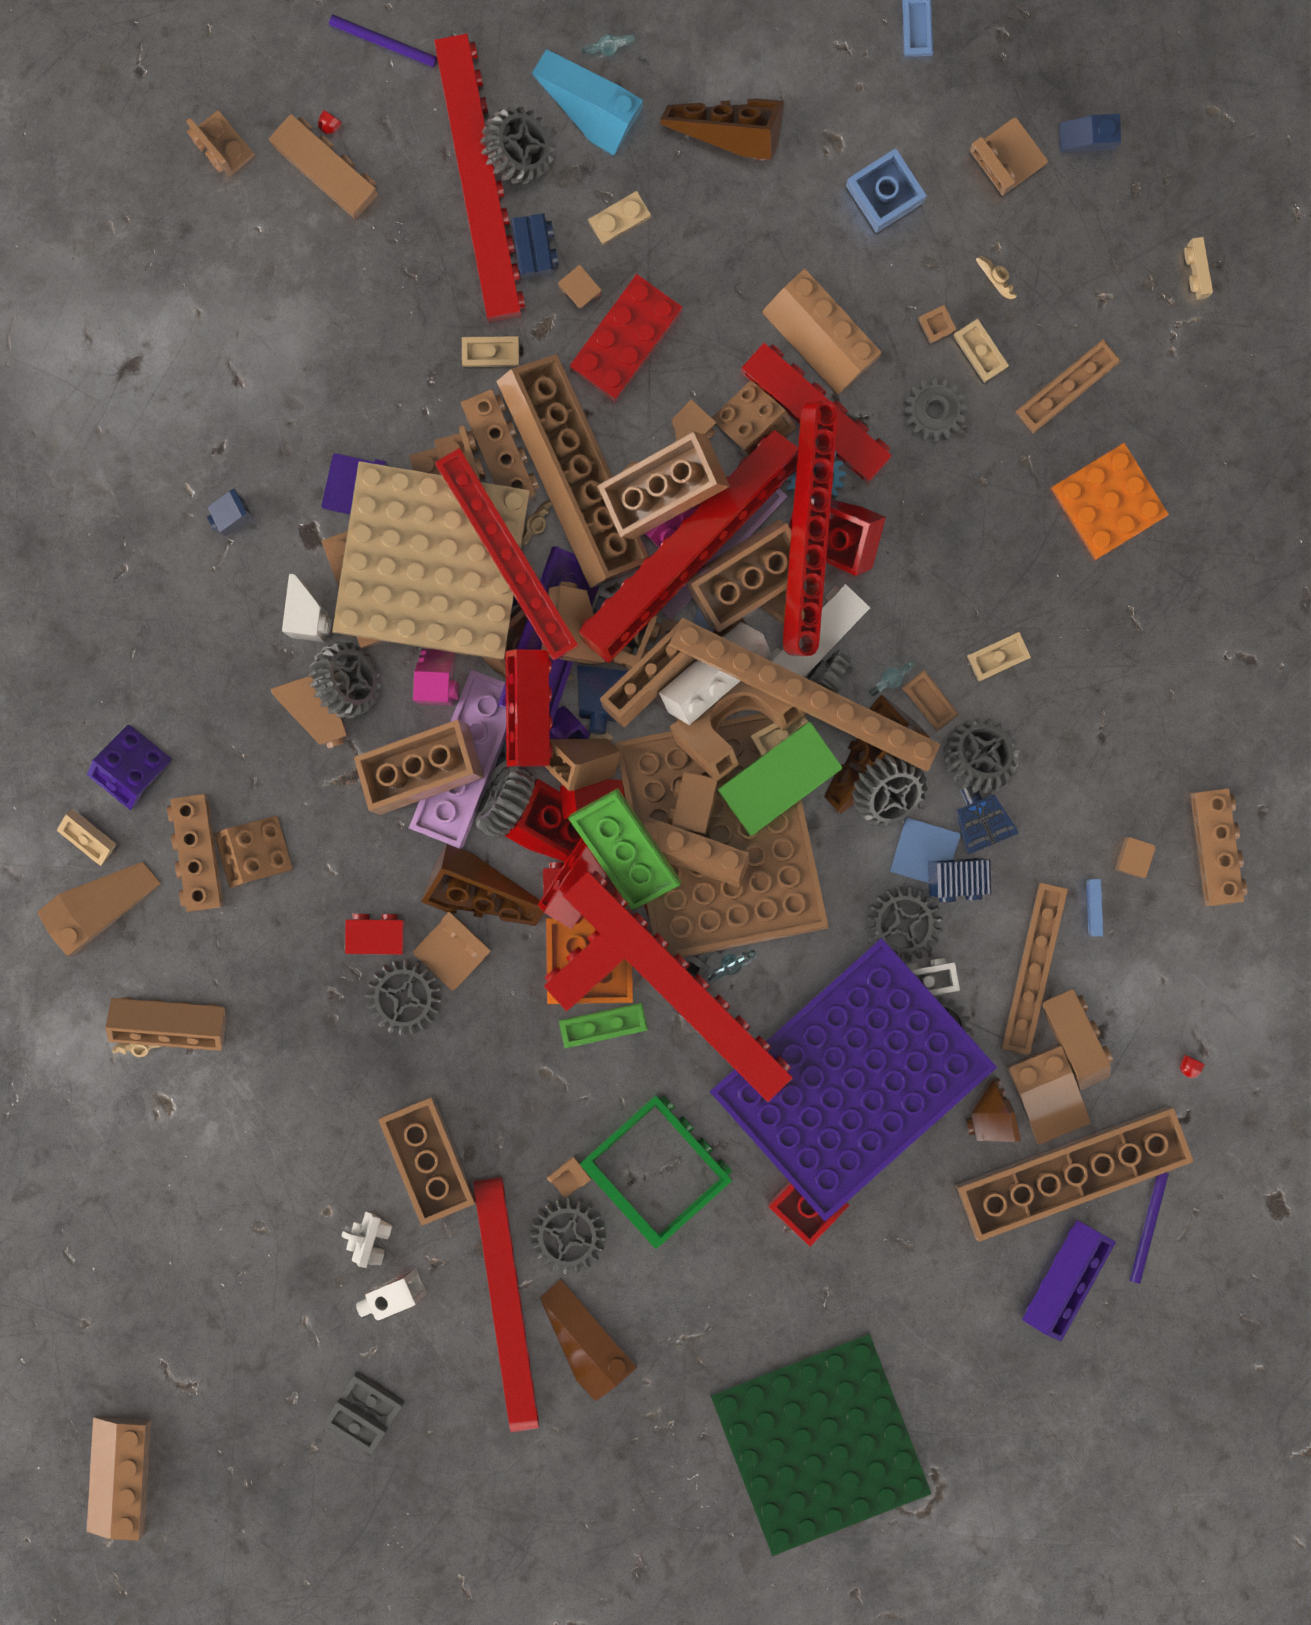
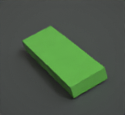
(603, 1025)

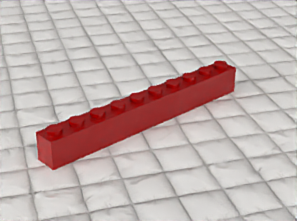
(477, 178)
(690, 547)
(677, 985)

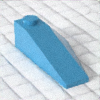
(591, 102)

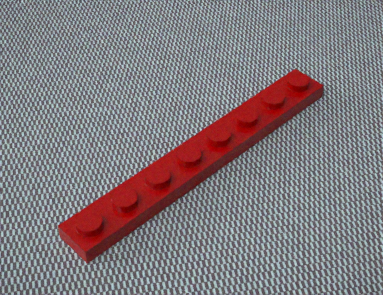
(506, 554)

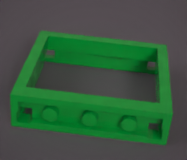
(702, 1148)

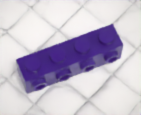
(1068, 1280)

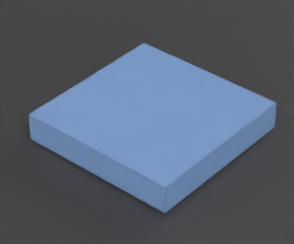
(921, 844)

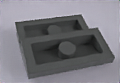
(364, 1412)

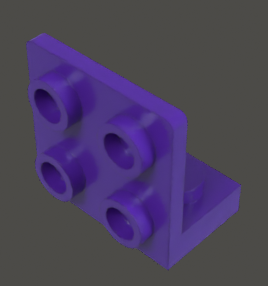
(341, 482)
(128, 766)

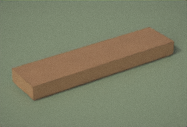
(1068, 386)

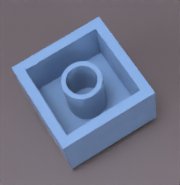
(886, 190)

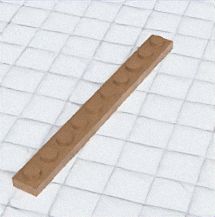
(804, 694)

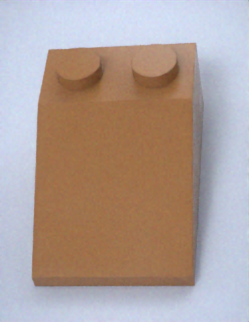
(1048, 1093)

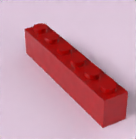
(793, 391)

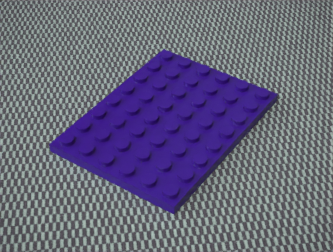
(869, 1077)

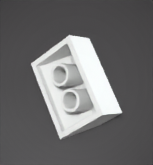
(304, 614)

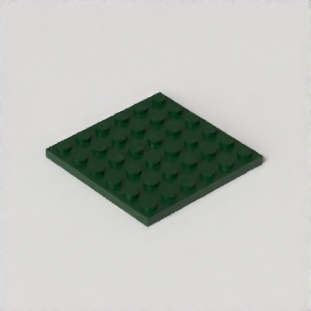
(820, 1444)

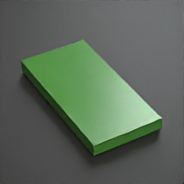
(779, 778)
(625, 849)

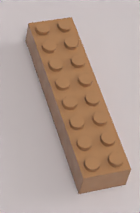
(569, 467)
(1074, 1173)

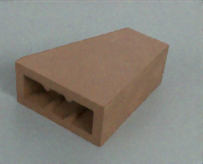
(574, 609)
(306, 709)
(583, 761)

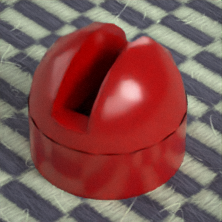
(328, 123)
(1191, 1067)

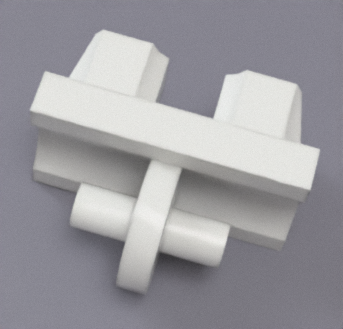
(362, 1239)

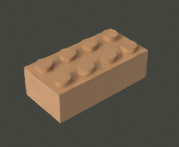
(663, 485)
(743, 576)
(418, 767)
(427, 1160)

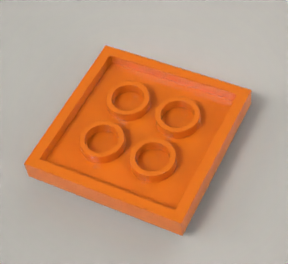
(1109, 501)
(562, 940)

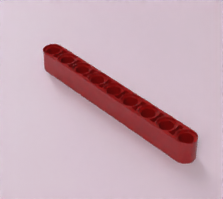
(801, 539)
(506, 1304)

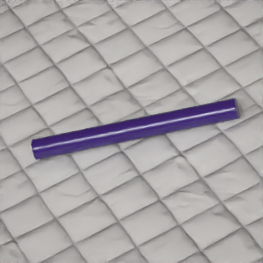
(383, 40)
(1148, 1228)

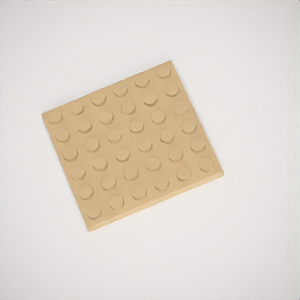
(419, 567)

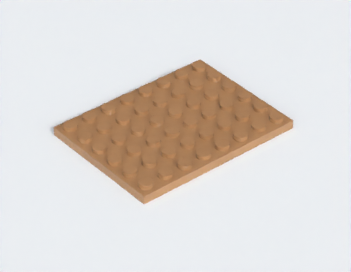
(781, 883)

